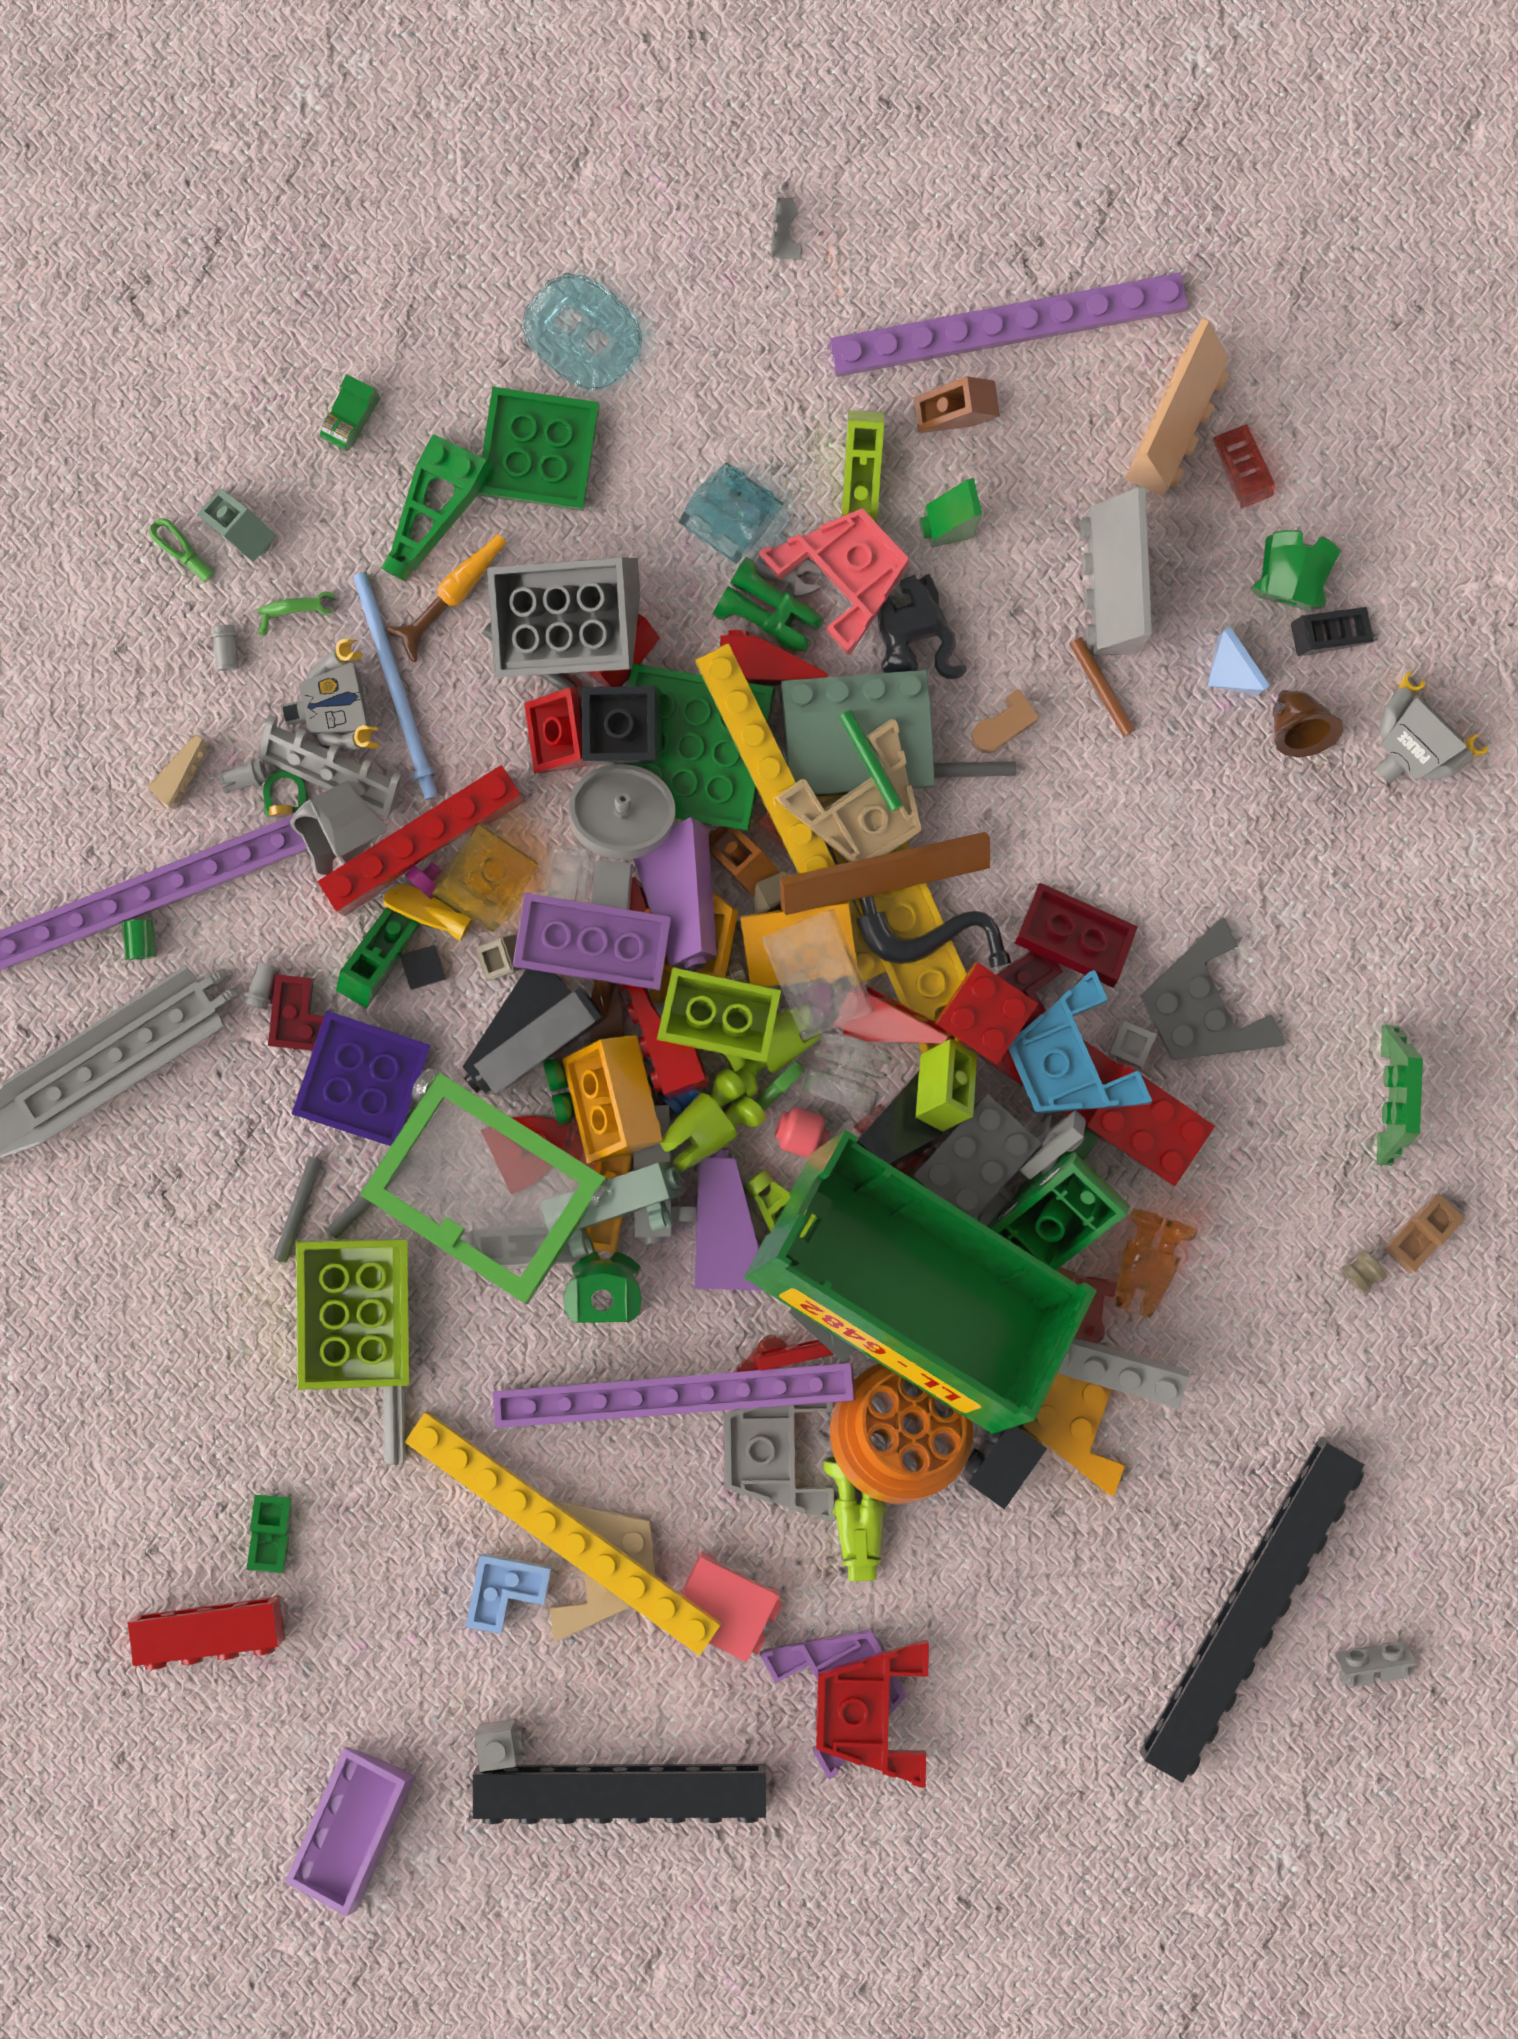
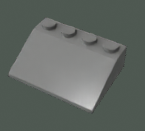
(1117, 574)

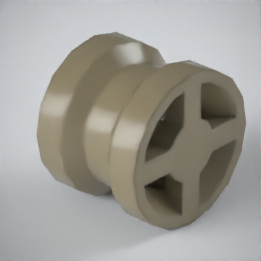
(1364, 1272)

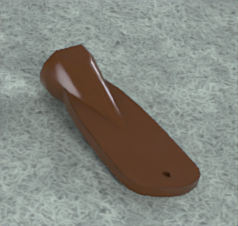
(608, 1000)

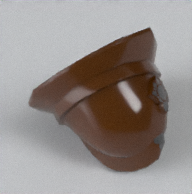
(1303, 725)

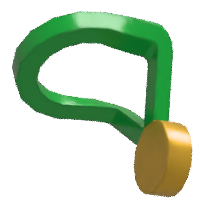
(282, 810)

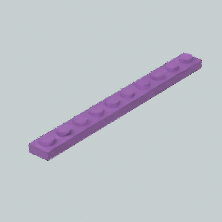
(1008, 324)
(149, 892)
(674, 1395)

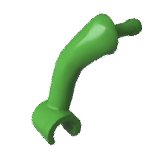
(290, 606)

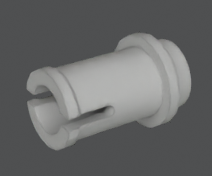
(224, 647)
(243, 776)
(261, 986)

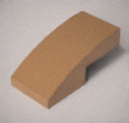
(1423, 1233)

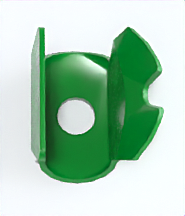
(1295, 571)
(611, 1274)

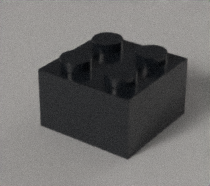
(622, 725)
(1003, 1463)

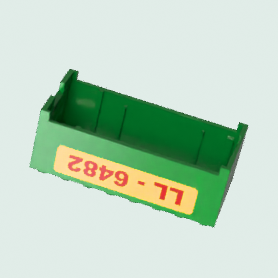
(920, 1286)

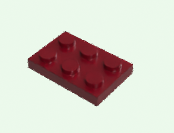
(1076, 934)

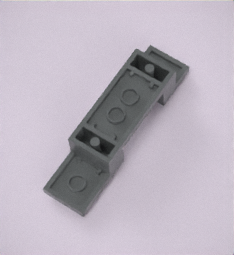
(964, 1171)

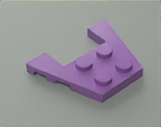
(823, 1655)

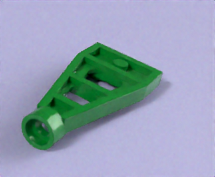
(453, 465)

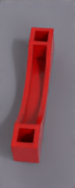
(396, 854)
(676, 1065)

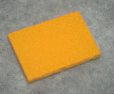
(763, 924)

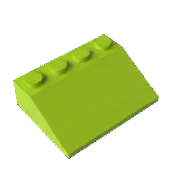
(352, 1313)

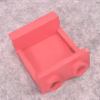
(735, 1602)

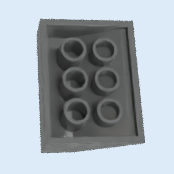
(564, 616)

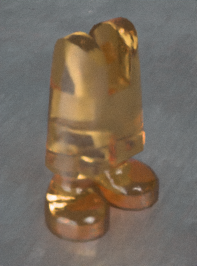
(1148, 1266)

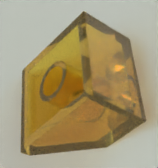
(486, 878)

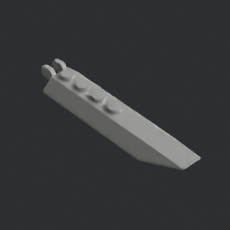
(109, 1058)

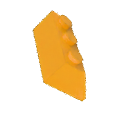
(612, 1098)

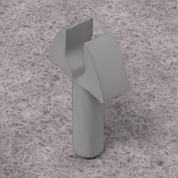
(801, 588)

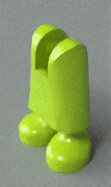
(784, 1047)
(707, 1123)

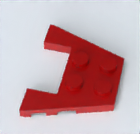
(856, 1711)

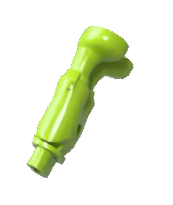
(858, 1526)

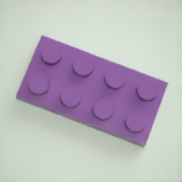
(591, 941)

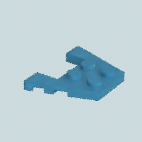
(1058, 1065)

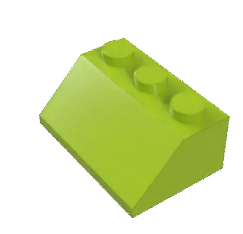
(719, 1015)

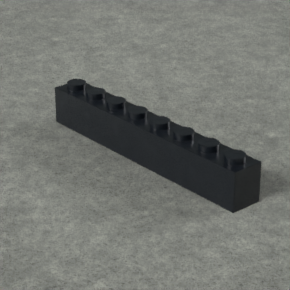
(620, 1792)

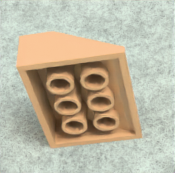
(1180, 411)

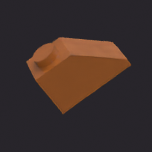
(956, 405)
(740, 858)

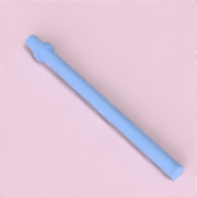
(423, 773)

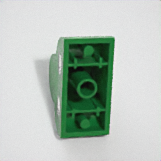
(1060, 1211)

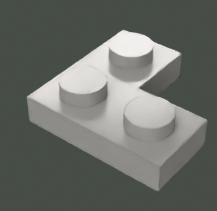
(1055, 1140)

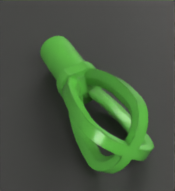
(189, 557)

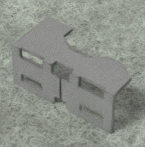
(781, 239)

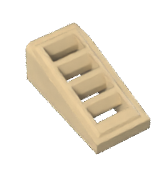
(177, 774)

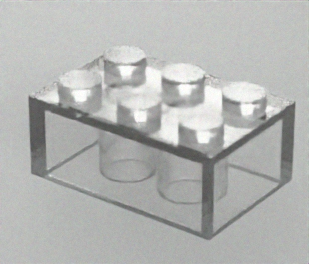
(818, 974)

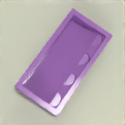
(350, 1830)

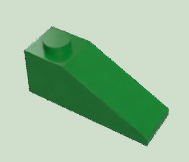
(952, 515)
(376, 957)

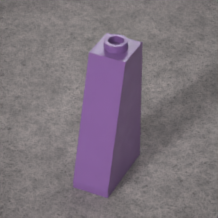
(680, 886)
(724, 1227)

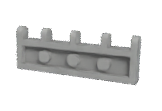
(326, 766)

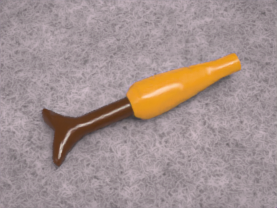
(450, 592)

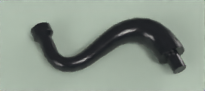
(901, 950)

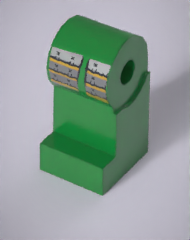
(349, 413)

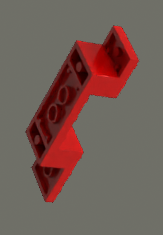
(1160, 1135)

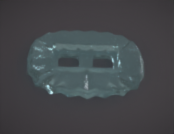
(564, 350)

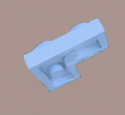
(502, 1579)

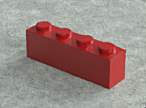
(206, 1632)

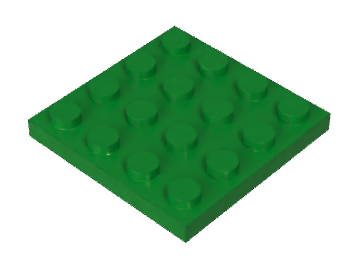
(698, 750)

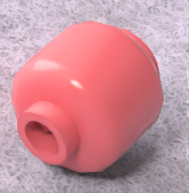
(801, 1131)

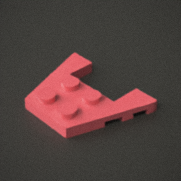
(856, 560)

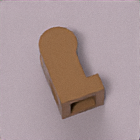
(996, 732)

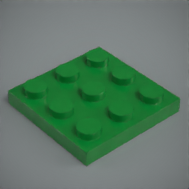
(539, 448)

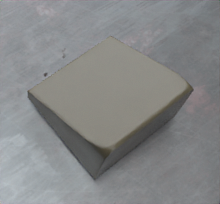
(768, 894)
(498, 957)

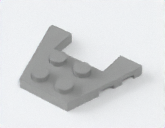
(762, 1458)

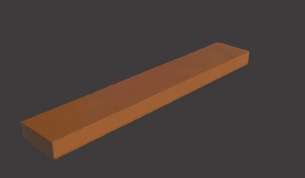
(885, 873)

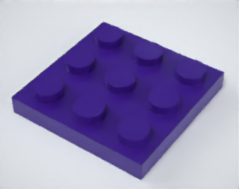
(360, 1078)

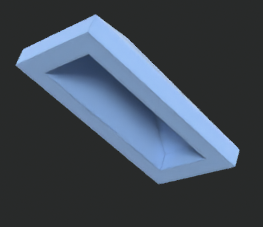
(1234, 668)

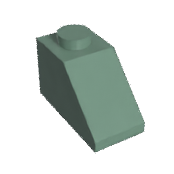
(237, 525)

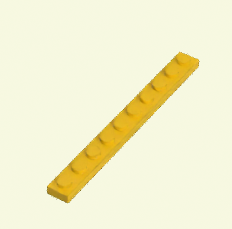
(771, 776)
(563, 1533)

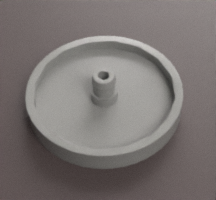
(621, 811)

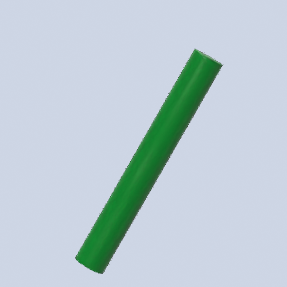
(871, 761)

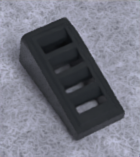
(1309, 635)

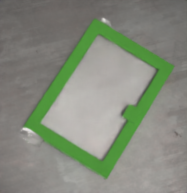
(483, 1186)

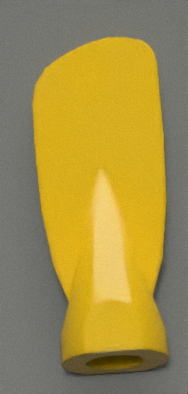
(430, 912)

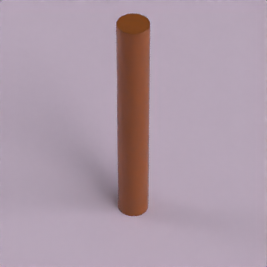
(1102, 686)

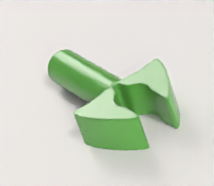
(780, 1085)

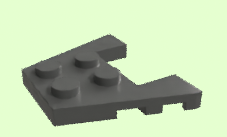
(1191, 1011)

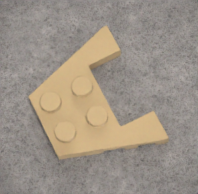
(860, 821)
(629, 1535)

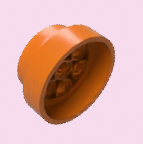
(883, 1472)

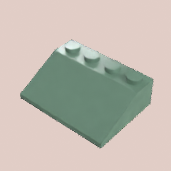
(820, 745)

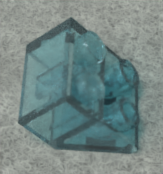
(730, 512)

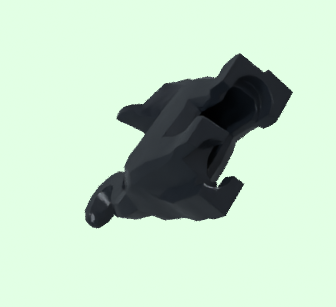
(913, 623)

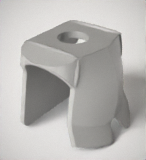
(336, 826)

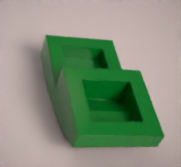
(269, 1534)

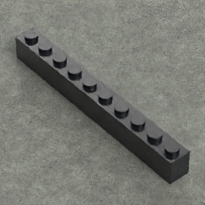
(1251, 1611)

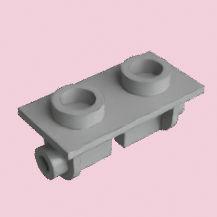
(1391, 1660)

